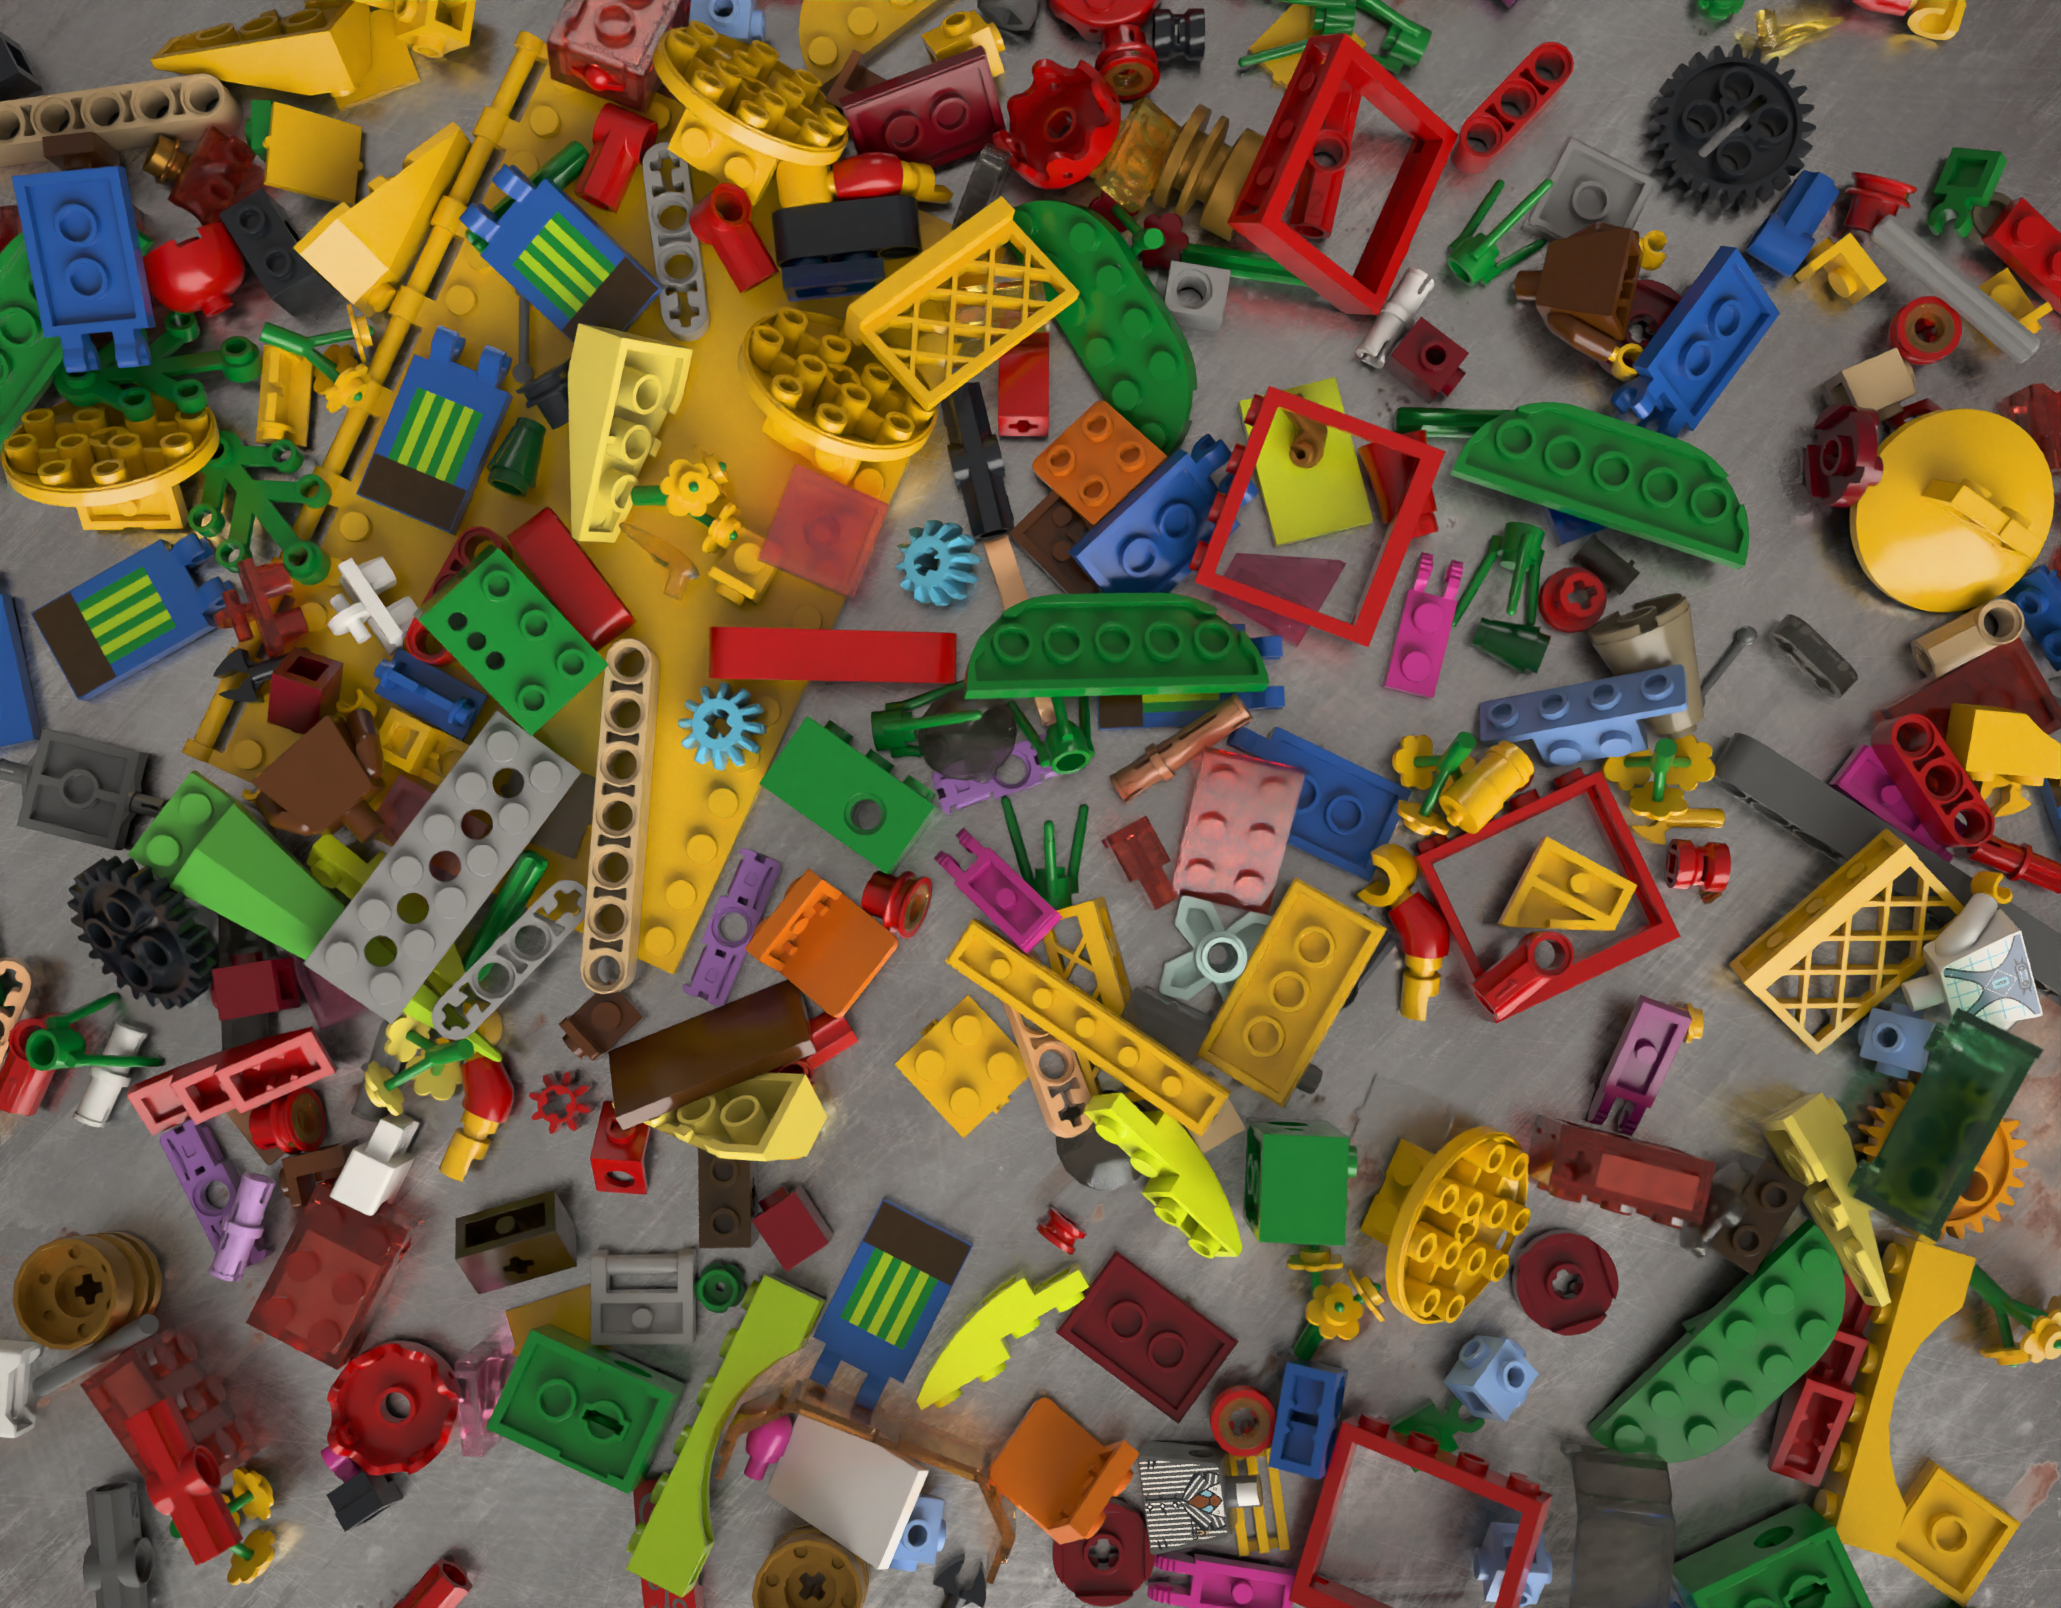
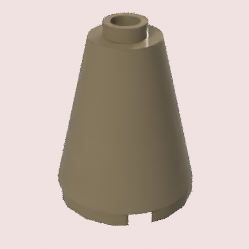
(1649, 639)

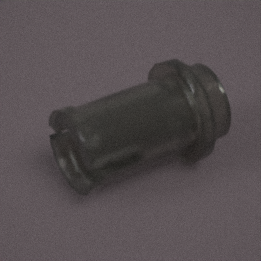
(1606, 565)

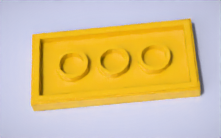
(1290, 992)

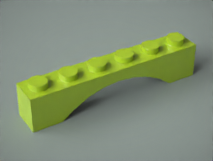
(680, 1530)

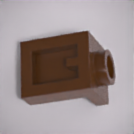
(79, 151)
(600, 1024)
(299, 1170)

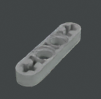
(673, 242)
(506, 953)

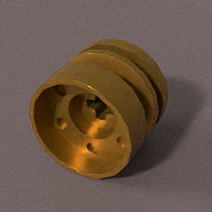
(1206, 170)
(61, 1291)
(805, 1553)

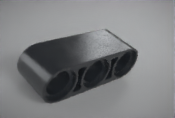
(833, 230)

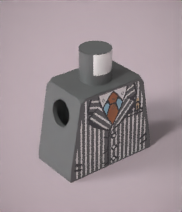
(1191, 1494)

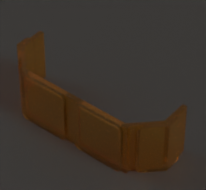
(903, 1436)

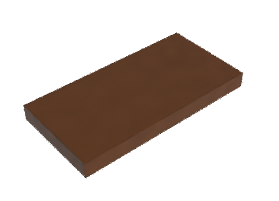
(709, 1053)

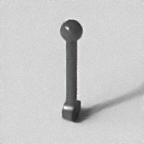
(523, 372)
(1745, 636)

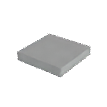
(1588, 190)

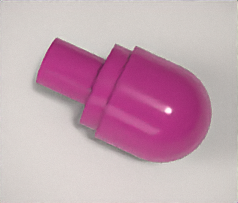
(766, 1446)

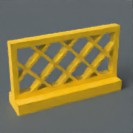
(934, 270)
(1817, 919)

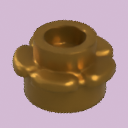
(164, 159)

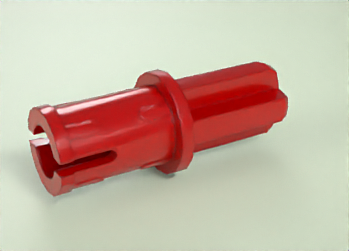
(2018, 862)

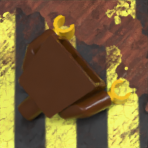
(1591, 287)
(327, 777)

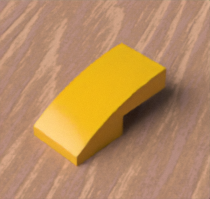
(419, 746)

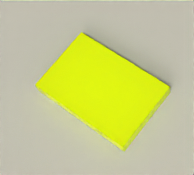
(1314, 499)

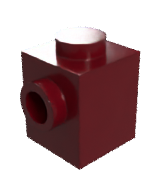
(1427, 361)
(304, 690)
(254, 986)
(791, 1226)

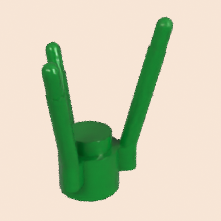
(1325, 16)
(1402, 39)
(1474, 257)
(1519, 552)
(895, 727)
(1066, 745)
(1050, 880)
(65, 1048)

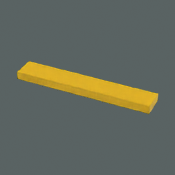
(1088, 1027)

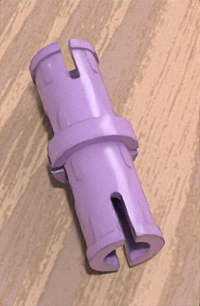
(242, 1227)

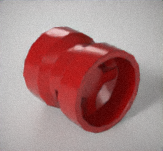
(1697, 865)

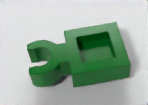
(1965, 182)
(1437, 1424)

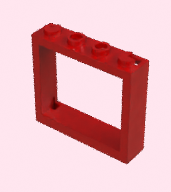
(1288, 148)
(1393, 546)
(1657, 922)
(1423, 1454)

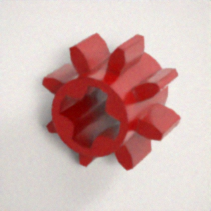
(569, 1114)

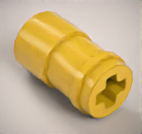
(1486, 787)

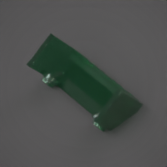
(1944, 1125)

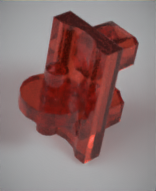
(212, 175)
(260, 585)

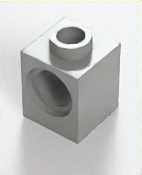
(1208, 281)

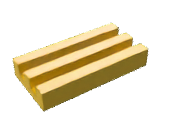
(1262, 1542)

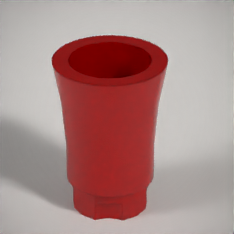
(1388, 476)

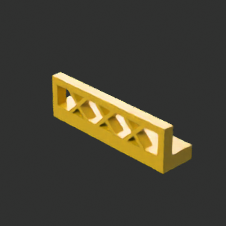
(1104, 962)

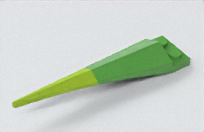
(243, 872)

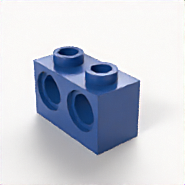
(1308, 1418)

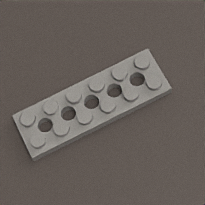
(406, 869)

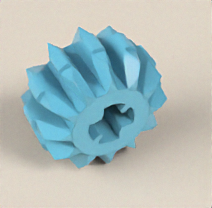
(921, 558)
(705, 732)

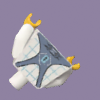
(1978, 962)

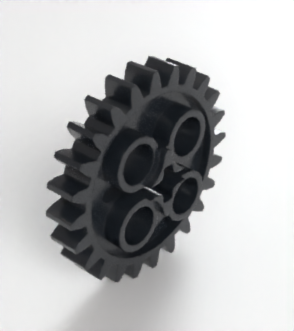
(1700, 94)
(120, 902)

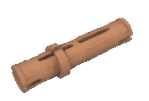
(1165, 758)

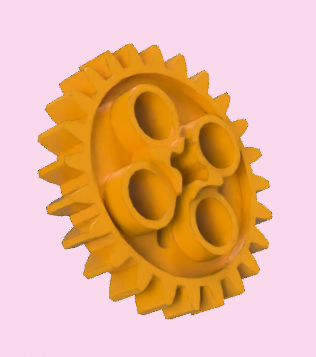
(1988, 1179)

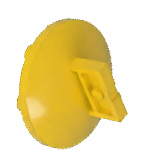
(744, 108)
(829, 394)
(110, 466)
(1954, 510)
(1446, 1218)

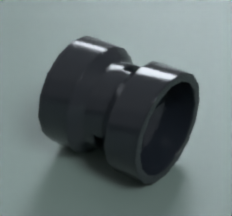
(1189, 34)

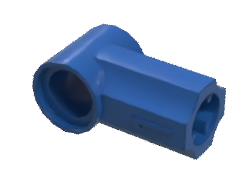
(1788, 232)

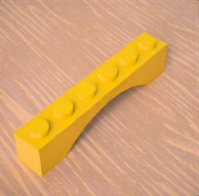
(2001, 742)
(1861, 1486)

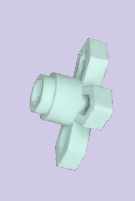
(1202, 929)

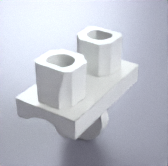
(362, 586)

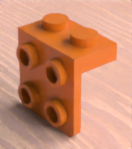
(1097, 462)
(823, 943)
(1060, 1472)

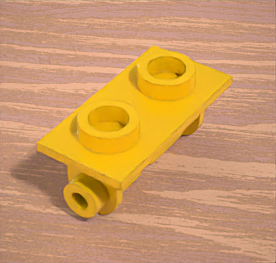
(284, 397)

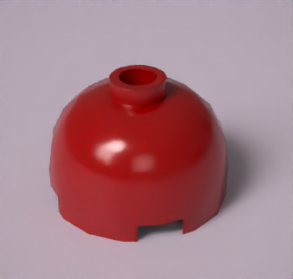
(196, 271)

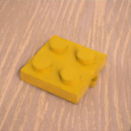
(964, 1066)

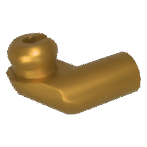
(1308, 440)

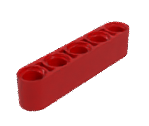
(832, 655)

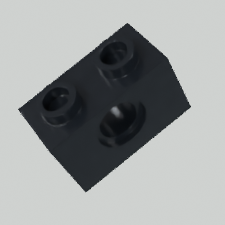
(267, 242)

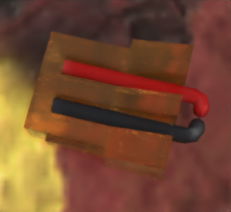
(1708, 897)

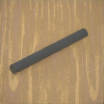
(96, 1354)

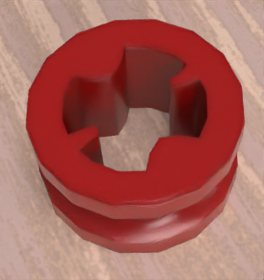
(1061, 1230)

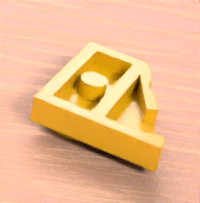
(1566, 893)

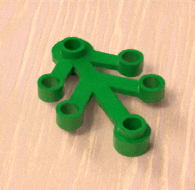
(237, 359)
(256, 499)

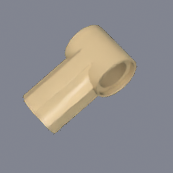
(1966, 637)

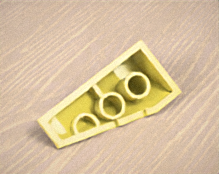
(616, 407)
(754, 1120)
(1819, 1154)

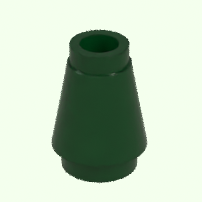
(518, 458)
(1512, 643)

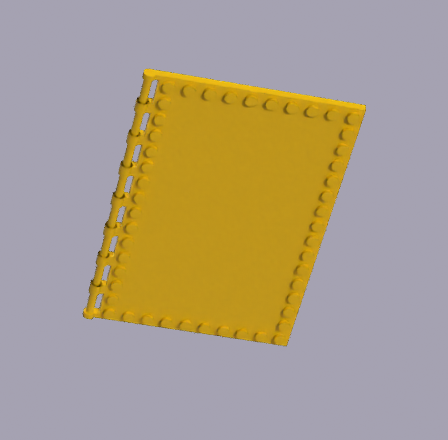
(693, 806)

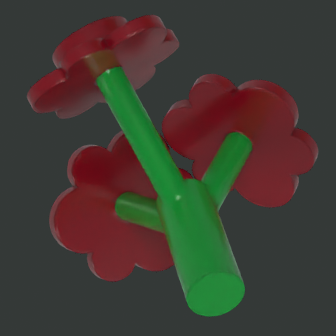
(1158, 240)

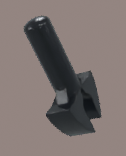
(259, 673)
(969, 1593)

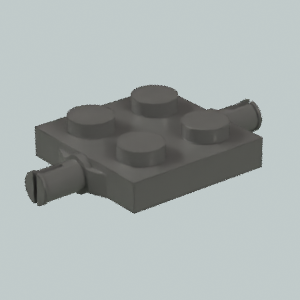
(82, 789)

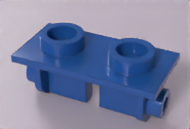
(2040, 602)
(429, 693)

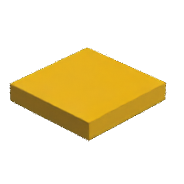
(1951, 1533)

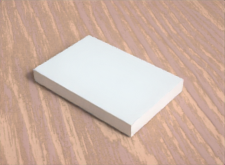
(848, 1488)

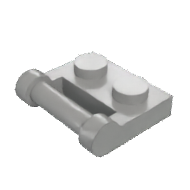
(643, 1314)

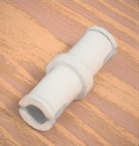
(1395, 317)
(108, 1080)

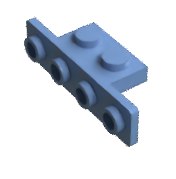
(1586, 717)

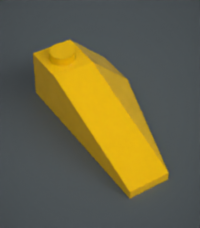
(301, 53)
(377, 241)

